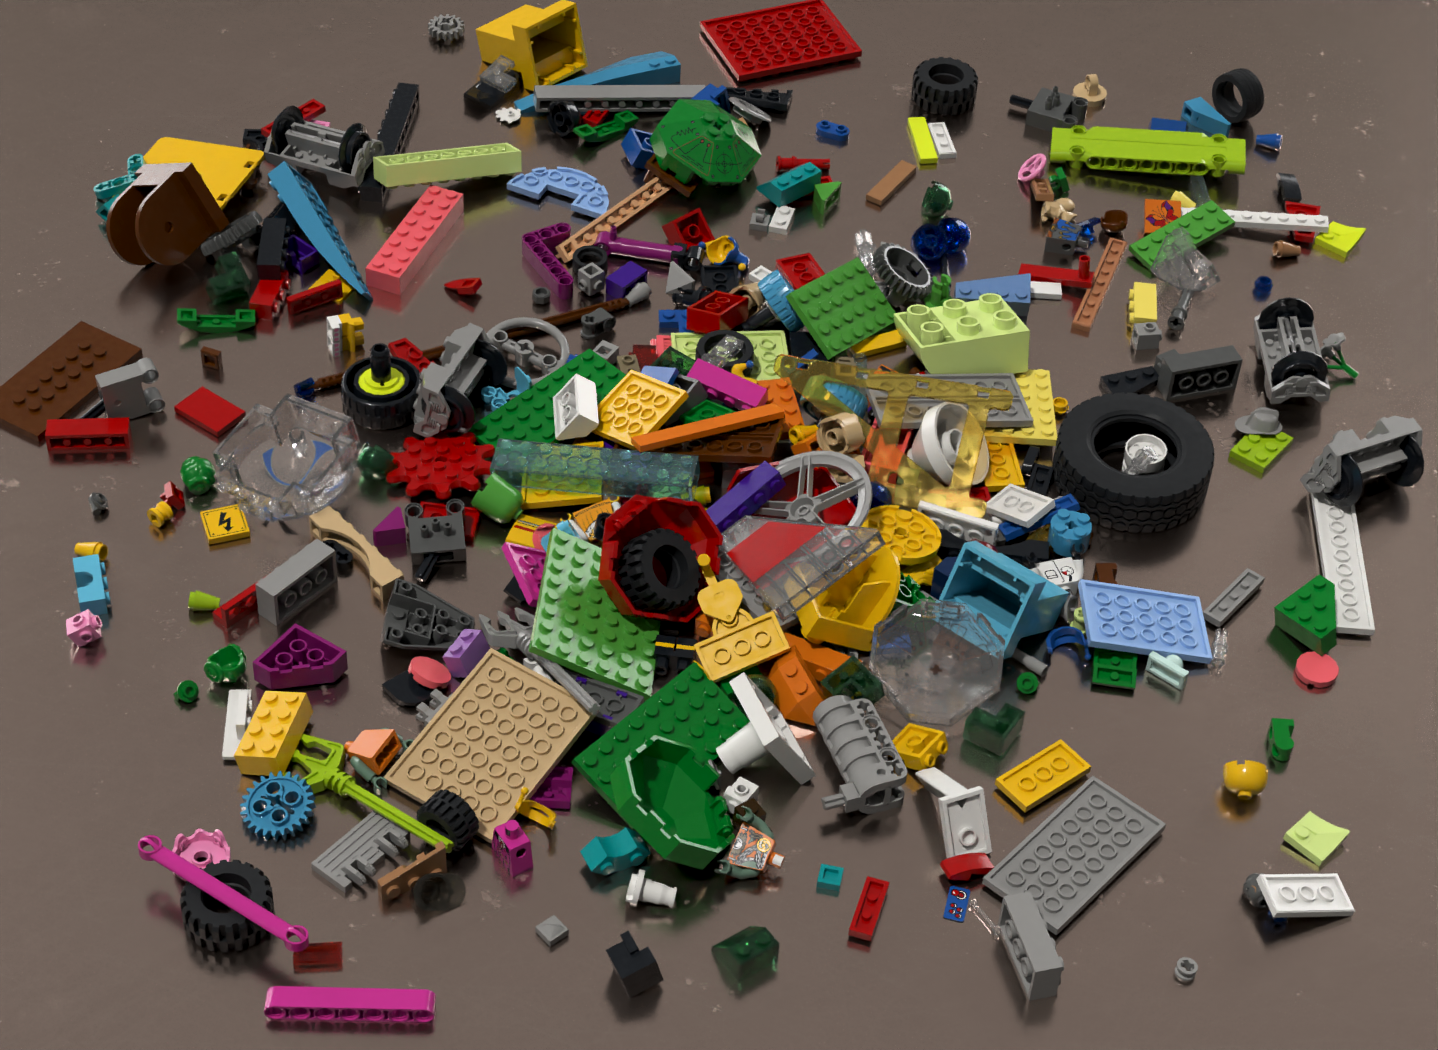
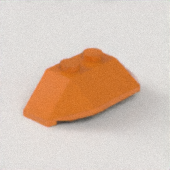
(795, 687)

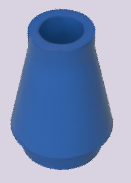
(1270, 141)

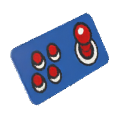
(956, 903)

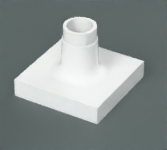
(762, 735)

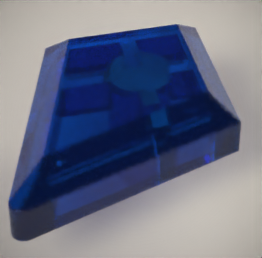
(1088, 224)

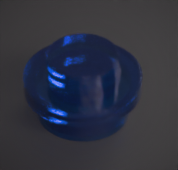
(1263, 284)

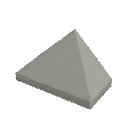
(678, 278)

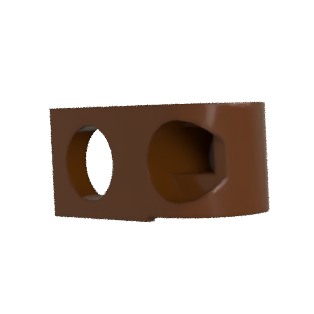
(1105, 572)

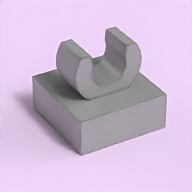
(759, 221)

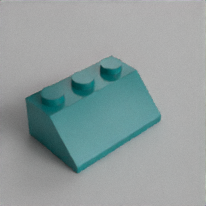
(791, 184)

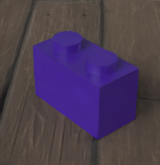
(624, 279)

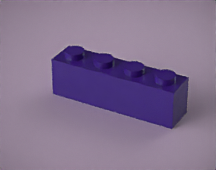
(746, 496)

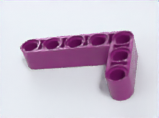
(537, 250)

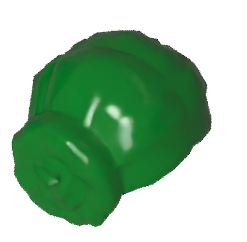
(198, 474)
(226, 664)

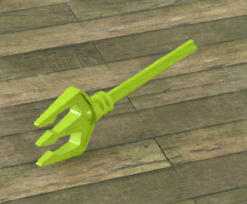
(330, 775)

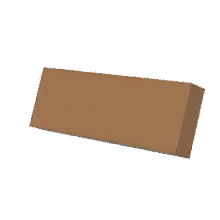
(1042, 189)

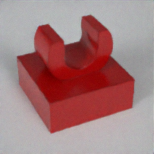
(173, 496)

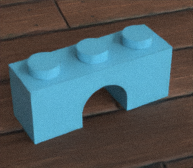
(91, 584)

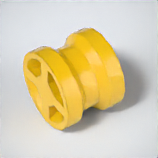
(160, 514)

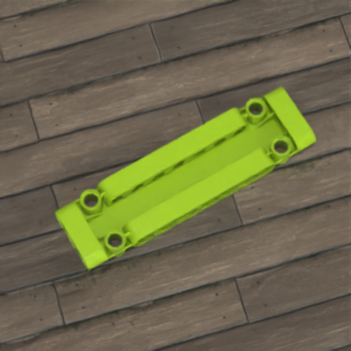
(1148, 151)

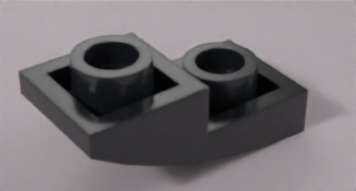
(1289, 187)

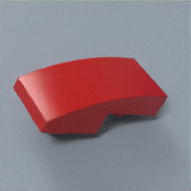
(962, 866)

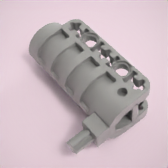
(860, 756)

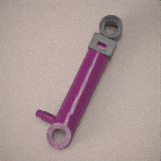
(663, 253)

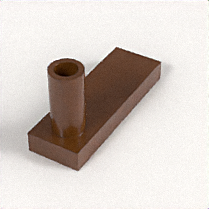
(668, 176)

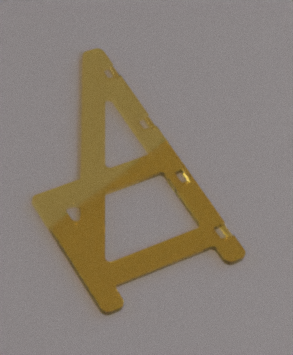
(883, 441)

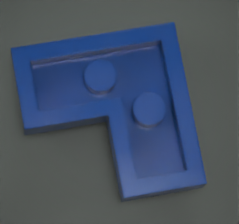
(673, 319)

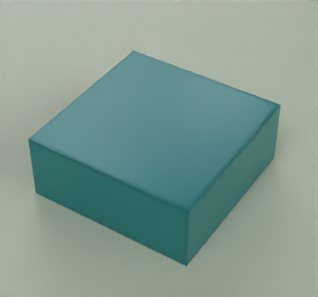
(830, 877)

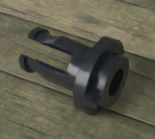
(688, 296)

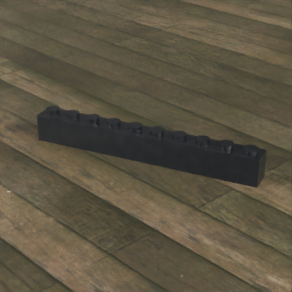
(393, 134)

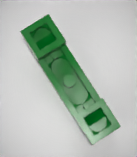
(622, 122)
(215, 323)

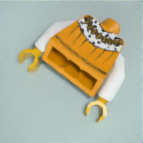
(585, 518)

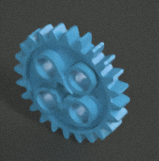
(267, 822)

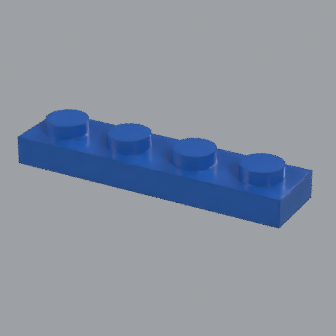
(1012, 530)

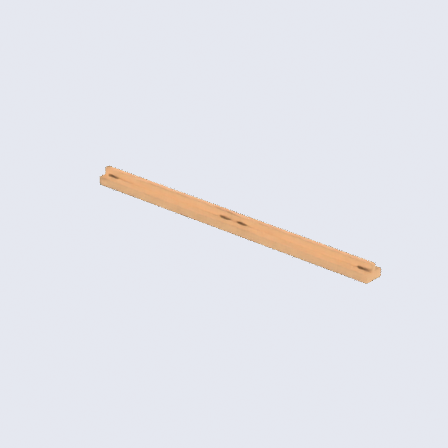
(614, 216)

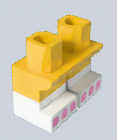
(342, 333)

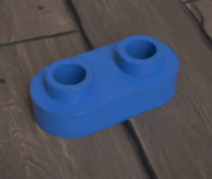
(832, 131)

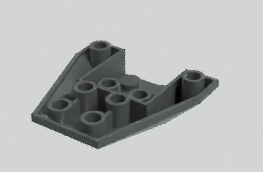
(421, 619)

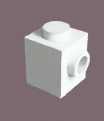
(740, 792)

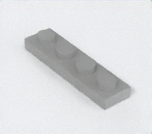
(1233, 597)

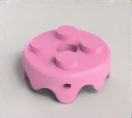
(202, 844)

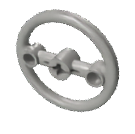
(524, 349)

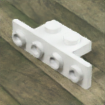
(237, 720)

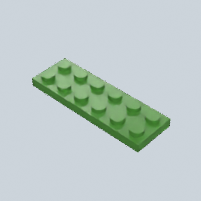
(1202, 224)

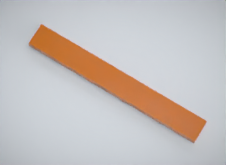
(707, 427)

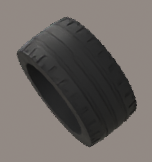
(1249, 88)
(710, 339)

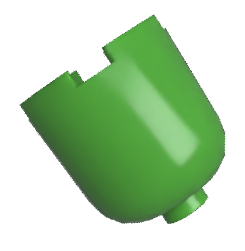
(499, 500)

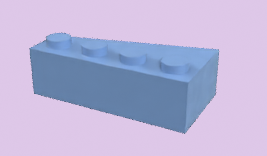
(1012, 289)

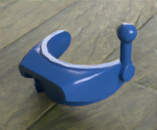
(1066, 635)

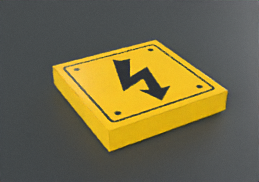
(224, 524)

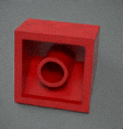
(688, 229)

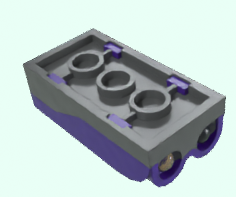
(614, 702)

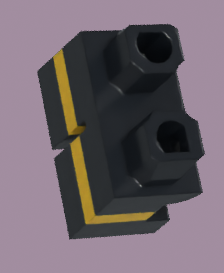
(673, 660)

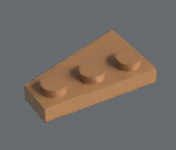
(405, 876)

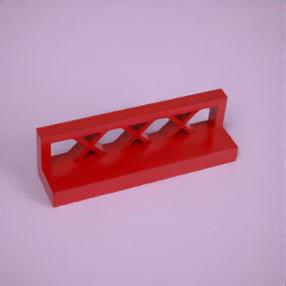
(237, 607)

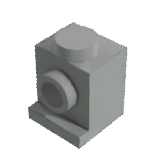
(601, 349)

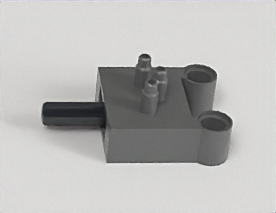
(1052, 109)

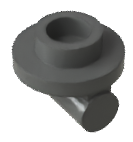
(97, 502)

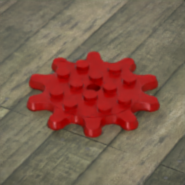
(441, 464)

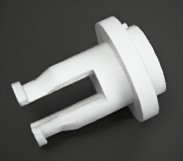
(647, 890)

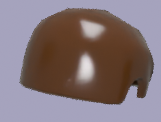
(1114, 221)

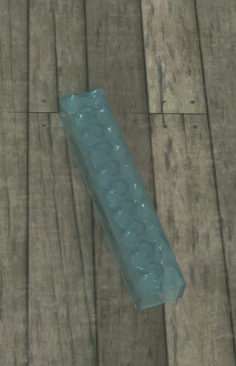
(595, 469)

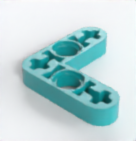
(118, 185)

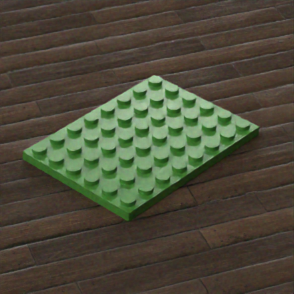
(581, 624)

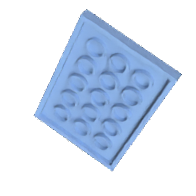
(1144, 621)

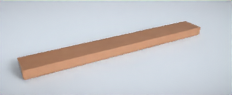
(1102, 279)

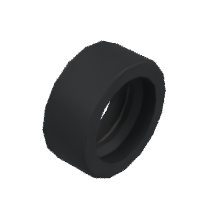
(589, 253)

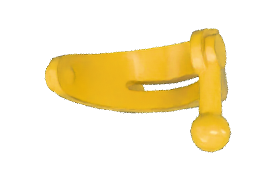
(524, 807)

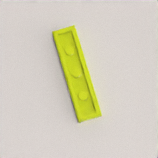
(922, 140)

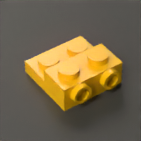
(920, 746)

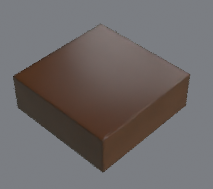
(211, 358)

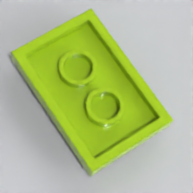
(1261, 450)

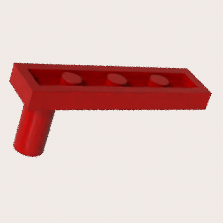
(1068, 277)

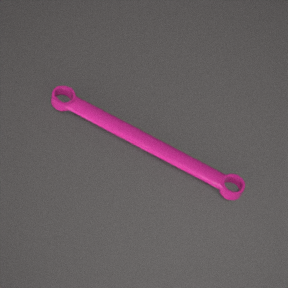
(223, 893)

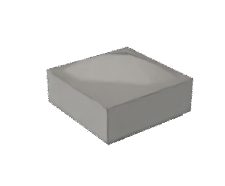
(552, 930)

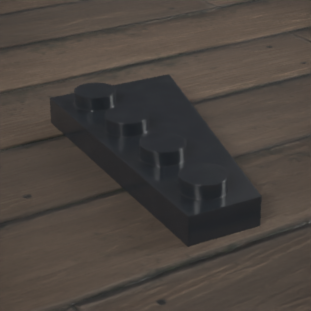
(762, 99)

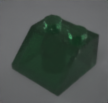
(747, 951)

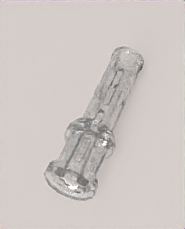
(1140, 463)

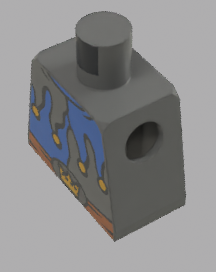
(1065, 238)

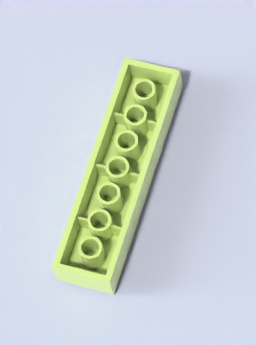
(447, 165)

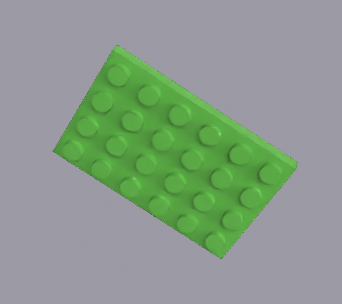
(842, 308)

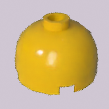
(1245, 779)

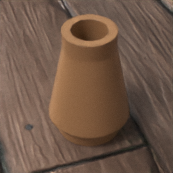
(1285, 249)

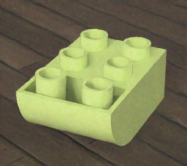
(966, 336)

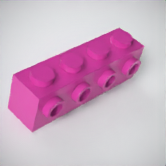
(728, 387)

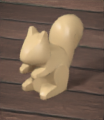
(1060, 209)

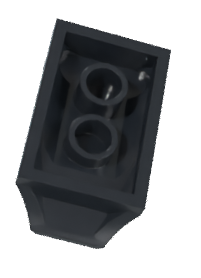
(488, 95)

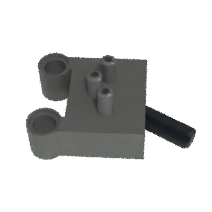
(435, 538)

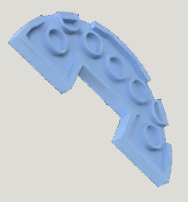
(589, 195)

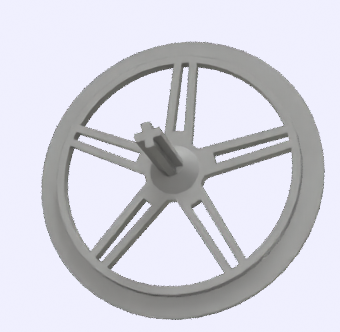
(807, 508)

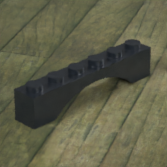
(952, 545)

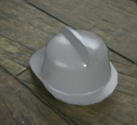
(1260, 421)

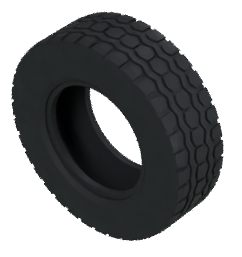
(1125, 499)

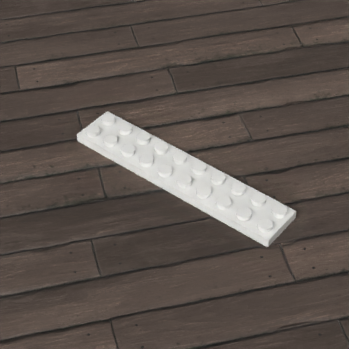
(1343, 564)

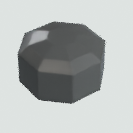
(541, 295)

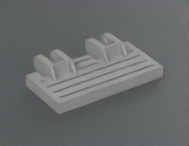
(360, 851)

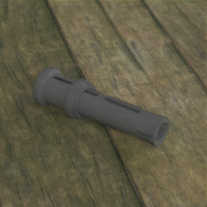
(1180, 312)

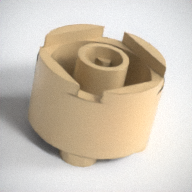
(840, 433)

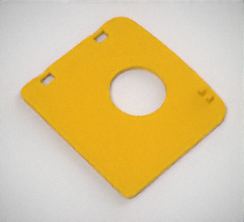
(219, 166)

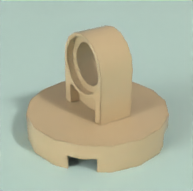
(1091, 91)

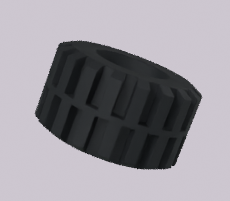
(450, 817)

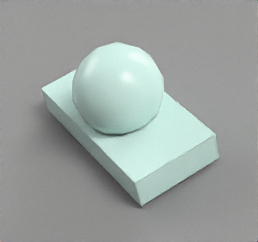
(1168, 669)

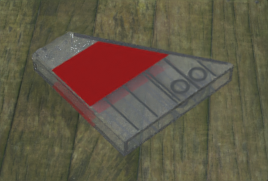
(794, 559)

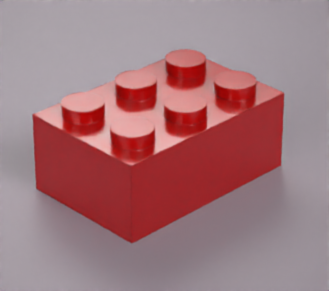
(717, 312)

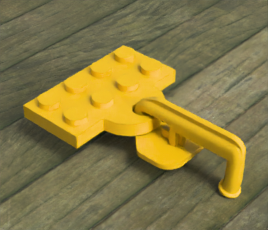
(738, 641)

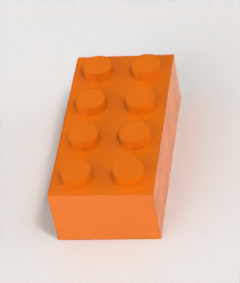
(784, 396)

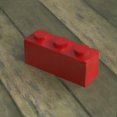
(268, 296)

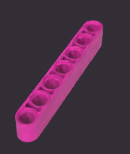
(350, 1004)

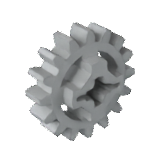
(446, 27)

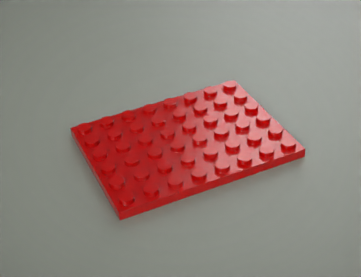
(780, 39)

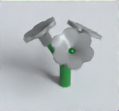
(1334, 342)

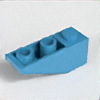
(1205, 117)

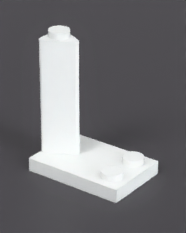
(961, 813)

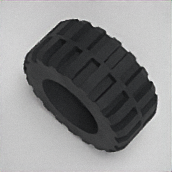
(944, 86)
(639, 576)
(231, 929)

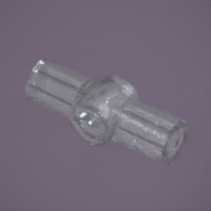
(865, 250)

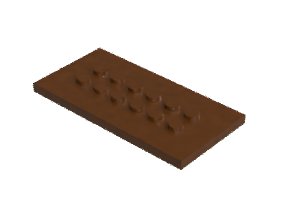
(61, 378)
(741, 445)

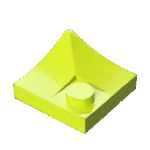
(1340, 238)

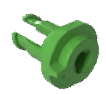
(939, 292)

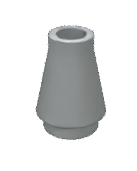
(638, 293)

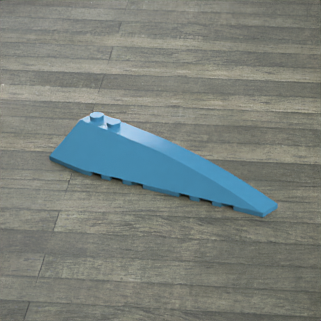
(645, 69)
(315, 222)

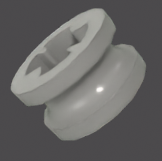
(1181, 972)

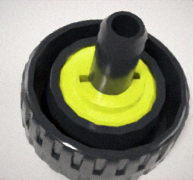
(380, 390)

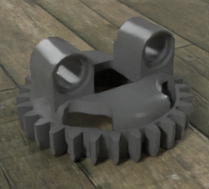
(240, 231)
(891, 266)

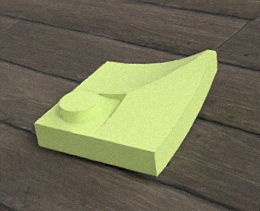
(1315, 838)

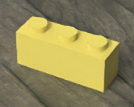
(1143, 303)

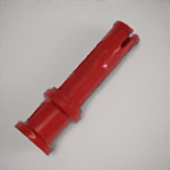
(790, 163)

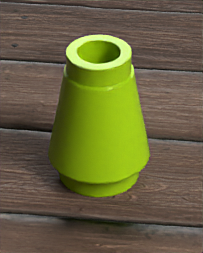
(203, 602)

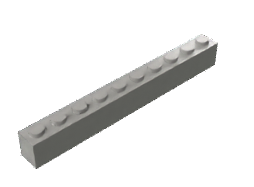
(614, 97)

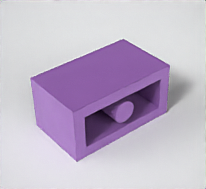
(466, 652)

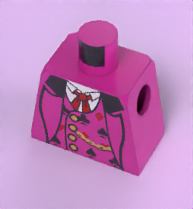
(508, 841)

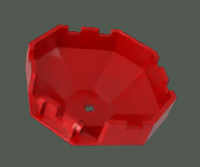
(647, 514)

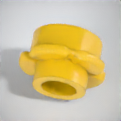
(1060, 405)

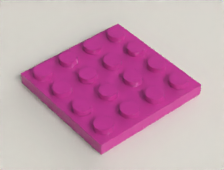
(527, 566)

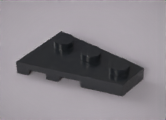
(1130, 381)

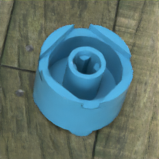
(1069, 529)

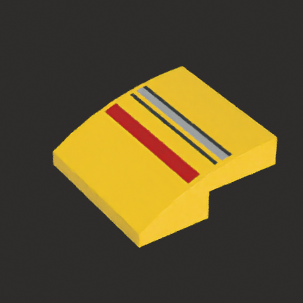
(523, 530)

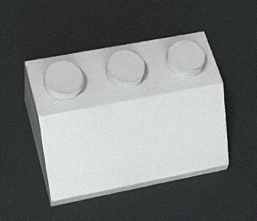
(575, 409)

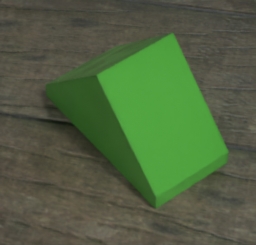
(826, 195)

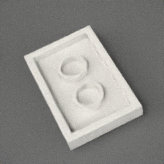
(1019, 505)

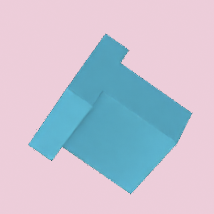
(1005, 592)

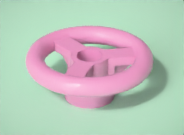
(1035, 170)

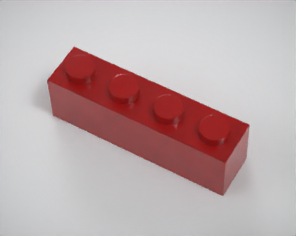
(88, 434)

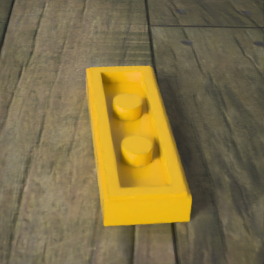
(878, 344)

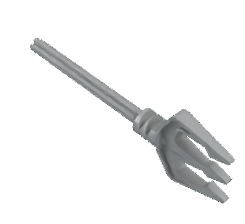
(519, 637)

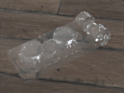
(723, 351)

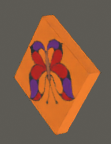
(1159, 213)

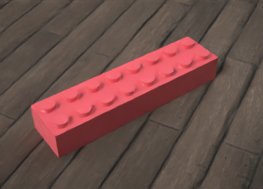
(414, 240)

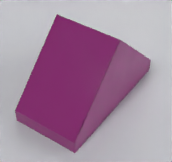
(390, 530)

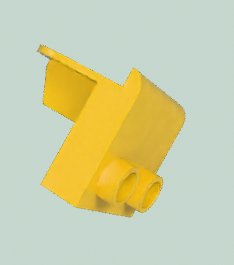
(854, 603)

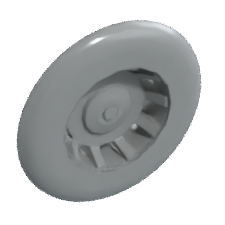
(749, 111)

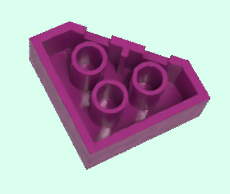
(299, 660)

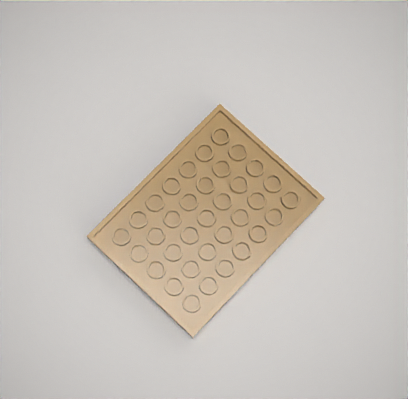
(491, 740)

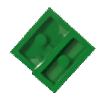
(1114, 668)

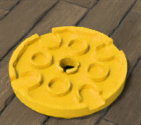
(907, 533)

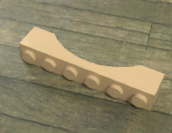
(330, 525)

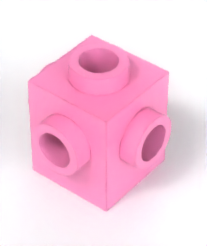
(84, 628)

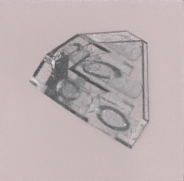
(1182, 264)

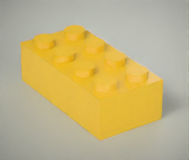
(273, 733)

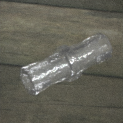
(1219, 647)

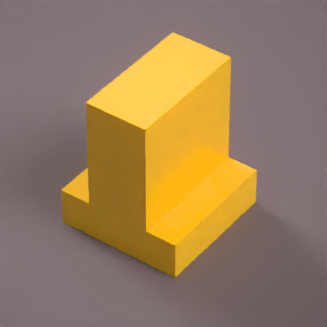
(540, 41)

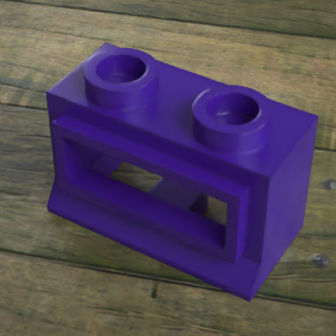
(308, 254)

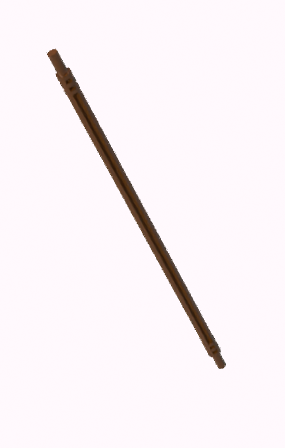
(556, 320)

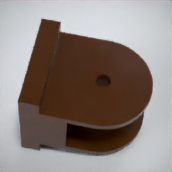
(163, 215)

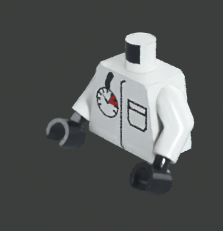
(1062, 572)

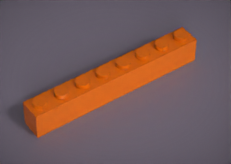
(818, 658)

